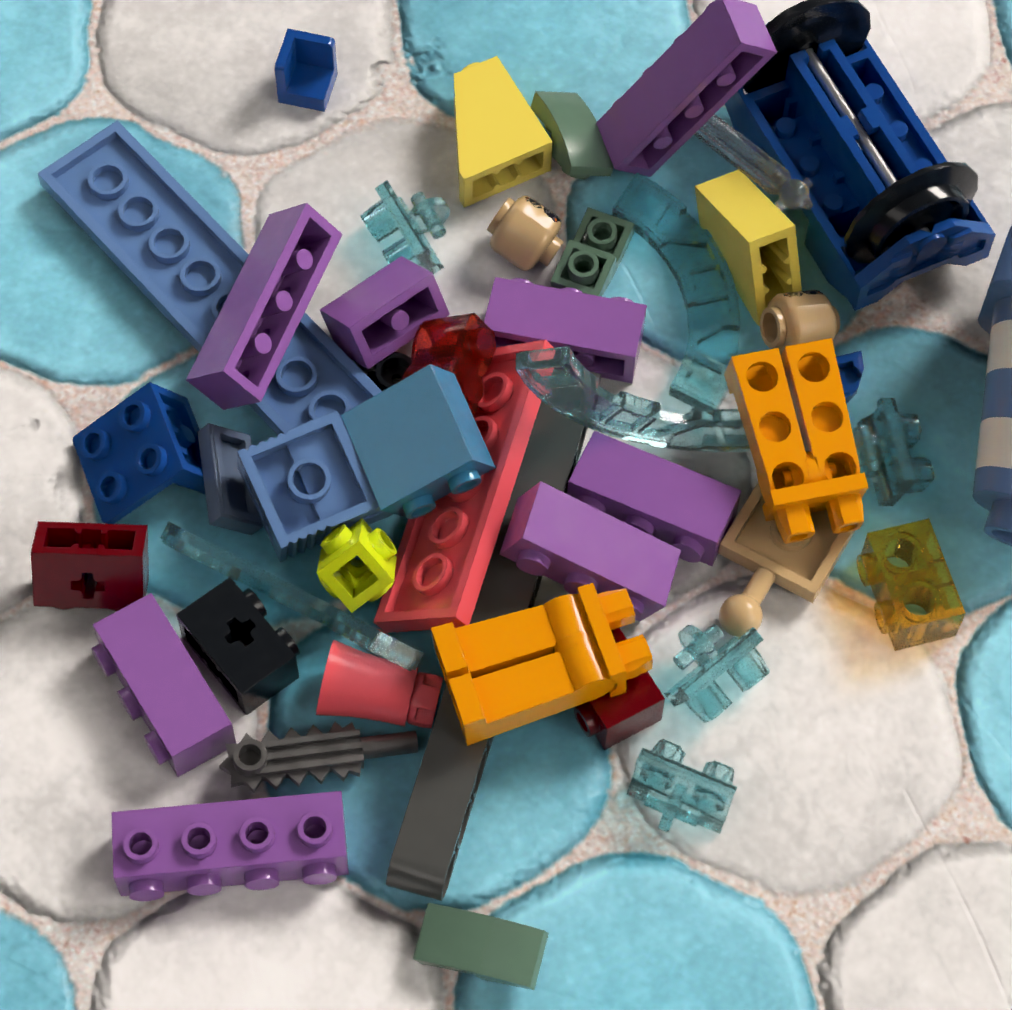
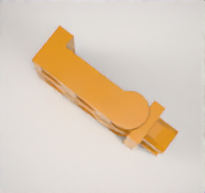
(799, 436)
(539, 660)

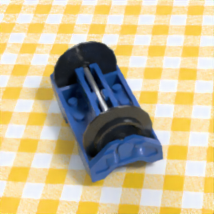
(874, 208)

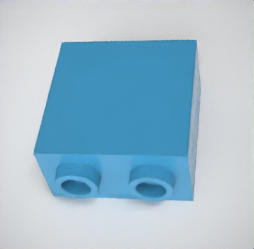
(418, 442)

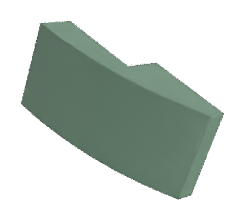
(574, 135)
(593, 253)
(481, 946)

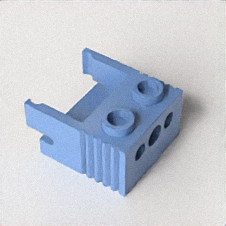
(307, 484)

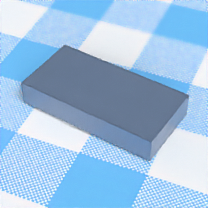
(225, 491)

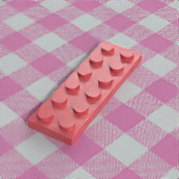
(450, 548)

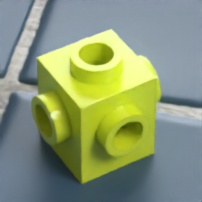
(355, 579)

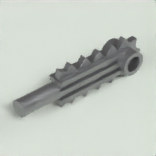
(314, 755)

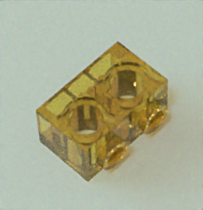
(922, 583)

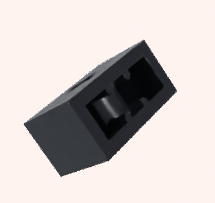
(246, 672)

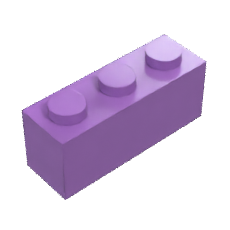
(598, 329)
(655, 496)
(583, 545)
(162, 686)

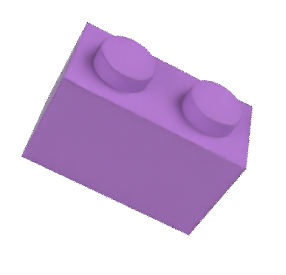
(384, 311)

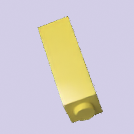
(496, 133)
(753, 238)

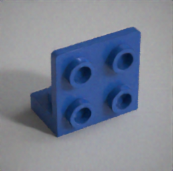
(140, 451)

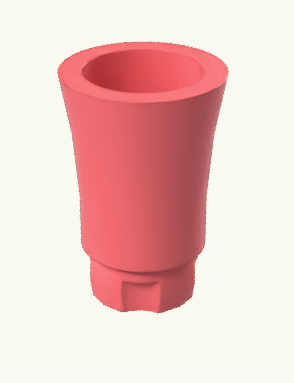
(376, 689)

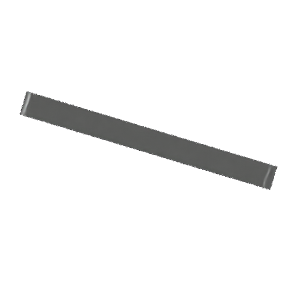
(450, 768)

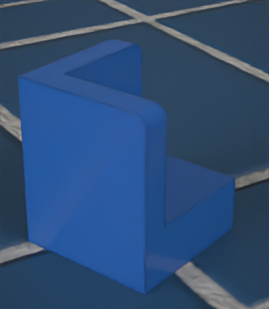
(306, 70)

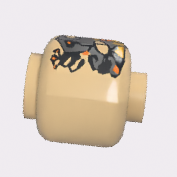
(525, 233)
(798, 319)

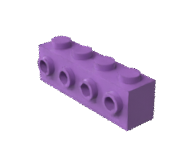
(686, 86)
(264, 307)
(229, 845)

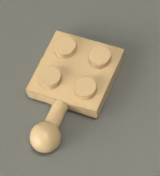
(796, 566)

